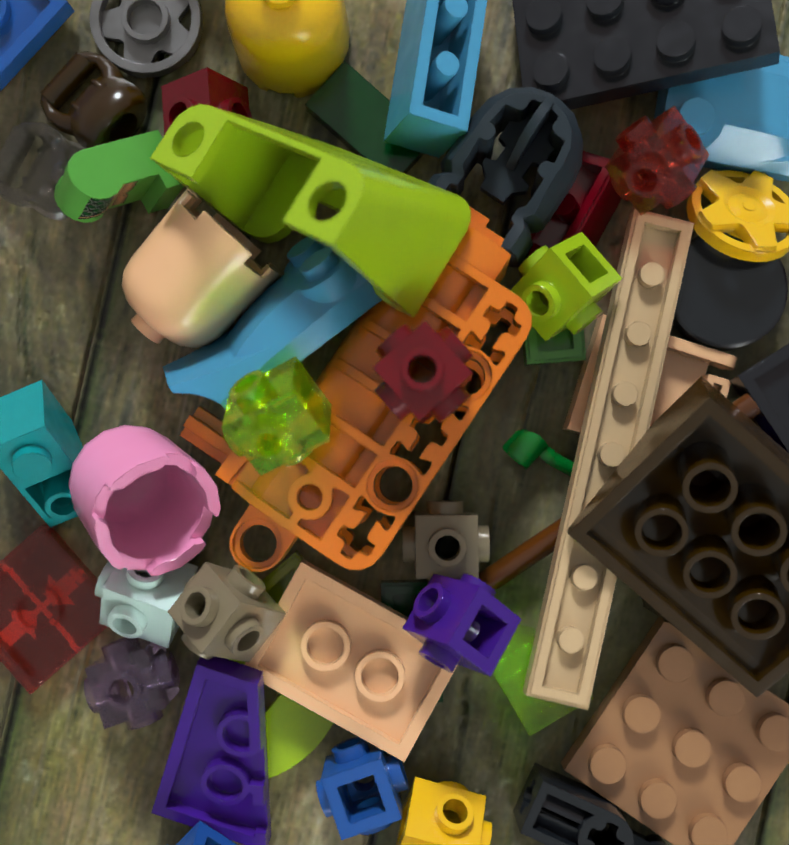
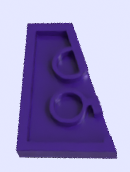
(220, 755)

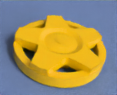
(744, 208)

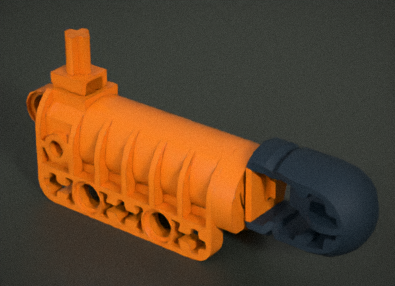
(328, 487)

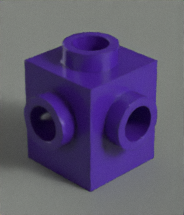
(461, 624)

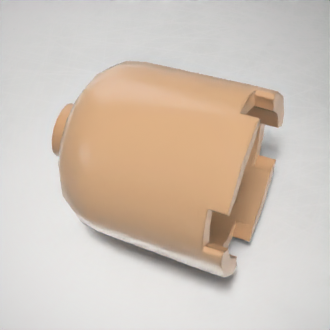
(193, 276)

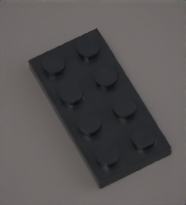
(634, 47)

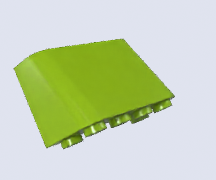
(272, 179)

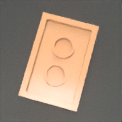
(350, 661)

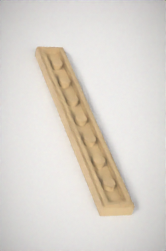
(614, 421)

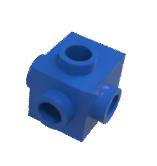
(356, 805)

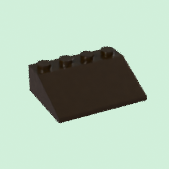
(703, 532)

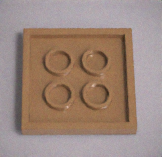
(682, 743)

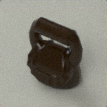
(104, 111)

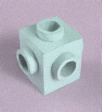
(139, 603)

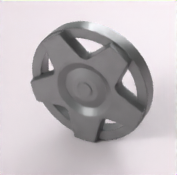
(147, 31)

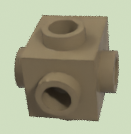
(439, 520)
(225, 613)

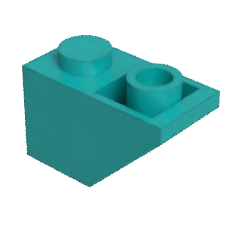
(39, 450)

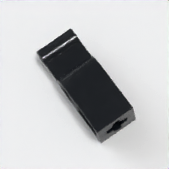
(565, 811)

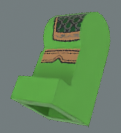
(114, 177)

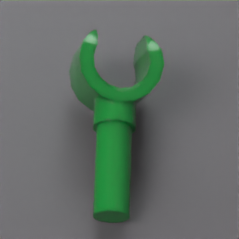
(527, 446)

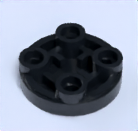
(728, 299)

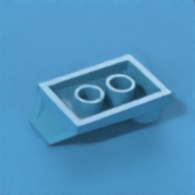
(739, 118)
(290, 319)

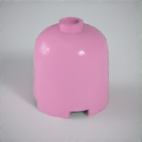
(142, 499)

